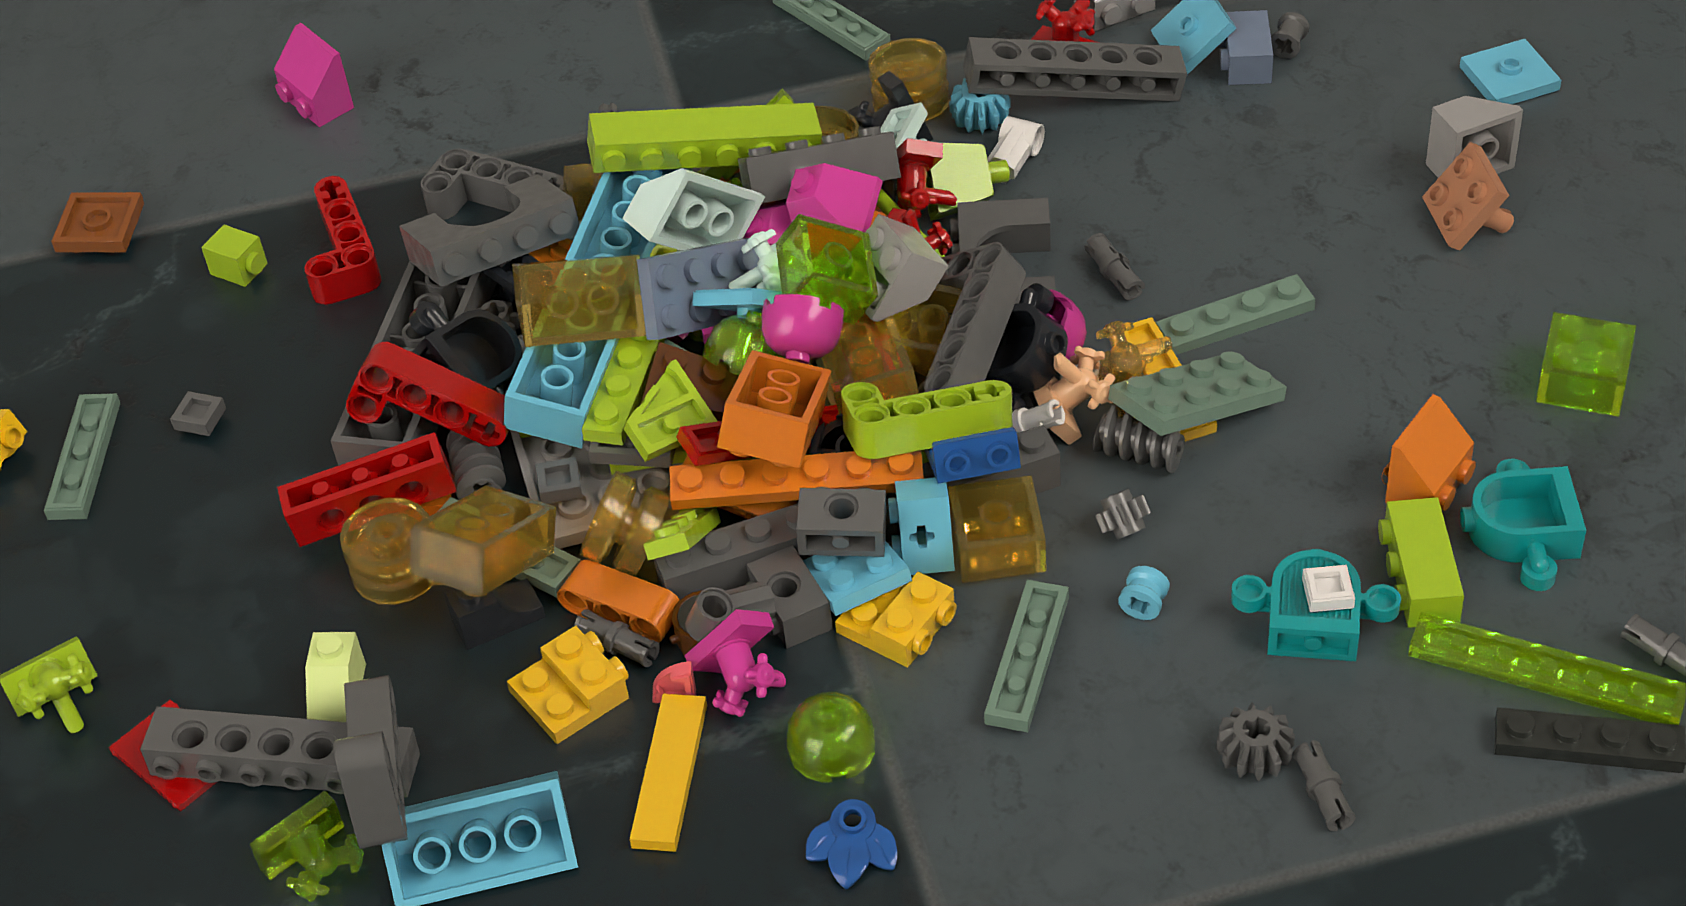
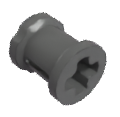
(1291, 29)

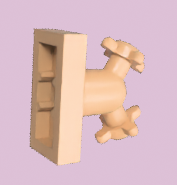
(1075, 387)

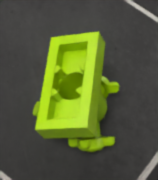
(48, 679)

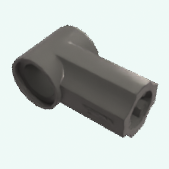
(723, 603)

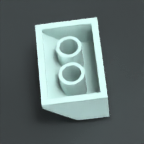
(691, 210)

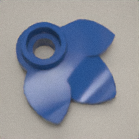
(852, 848)

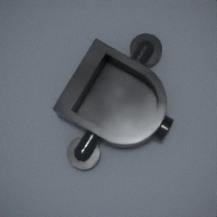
(470, 344)
(1029, 345)

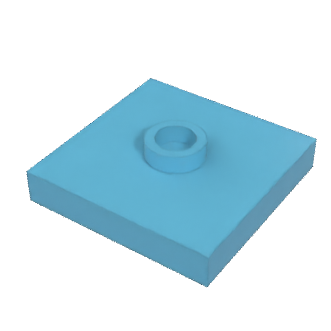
(1196, 28)
(1510, 73)
(734, 299)

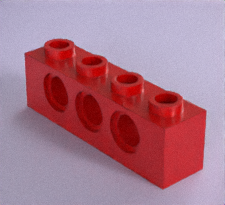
(324, 501)

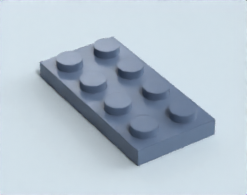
(671, 279)

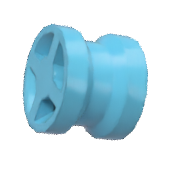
(1144, 592)

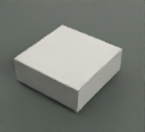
(1328, 588)

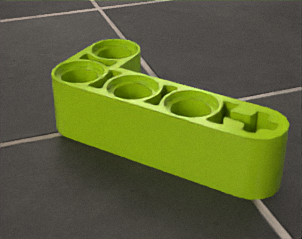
(915, 421)

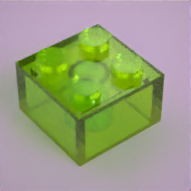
(828, 264)
(1586, 364)

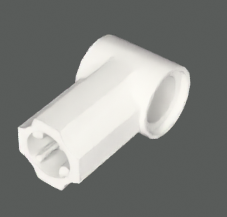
(1016, 142)

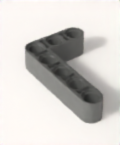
(989, 288)
(371, 763)

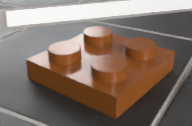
(98, 222)

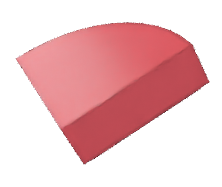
(674, 680)

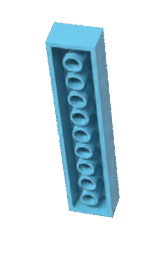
(560, 381)

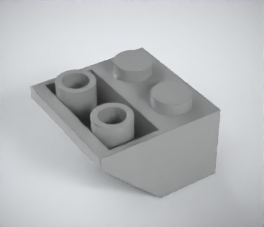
(903, 266)

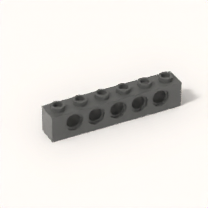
(1074, 69)
(254, 749)

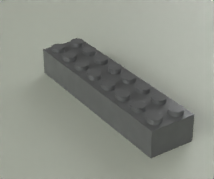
(396, 424)

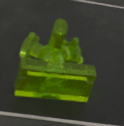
(304, 840)

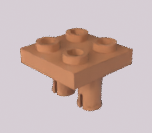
(1468, 198)

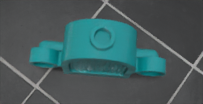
(1527, 520)
(1309, 634)

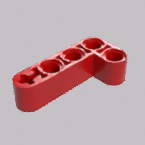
(352, 264)
(428, 391)

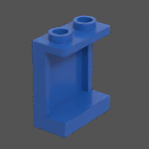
(974, 455)

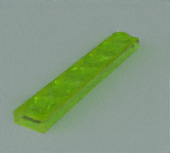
(1548, 670)

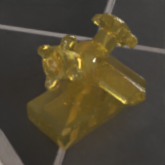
(1125, 358)

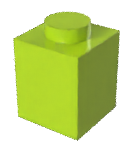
(234, 255)

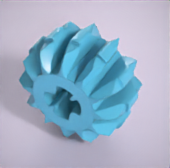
(978, 110)

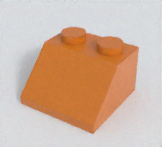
(1430, 456)

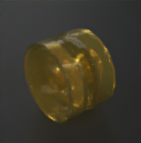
(919, 65)
(624, 524)
(379, 550)

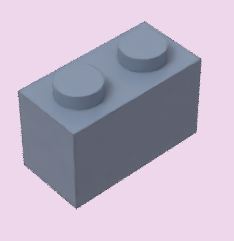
(1248, 49)

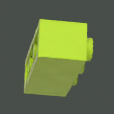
(1421, 559)

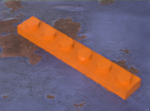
(762, 482)

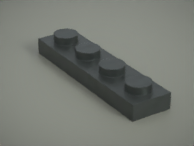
(1590, 740)

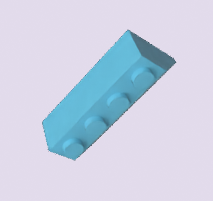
(481, 841)

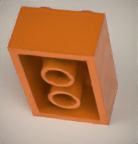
(774, 409)

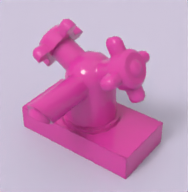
(729, 652)

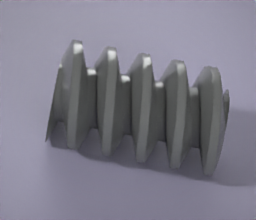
(1137, 439)
(474, 465)

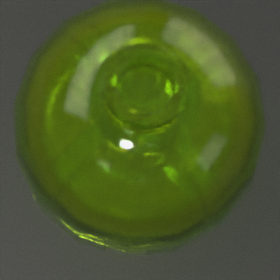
(735, 339)
(830, 737)

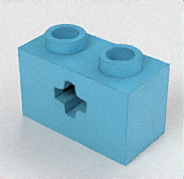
(919, 504)

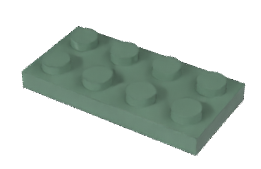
(1197, 393)

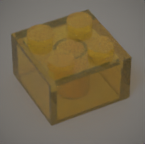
(997, 529)

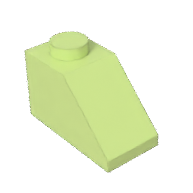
(331, 662)

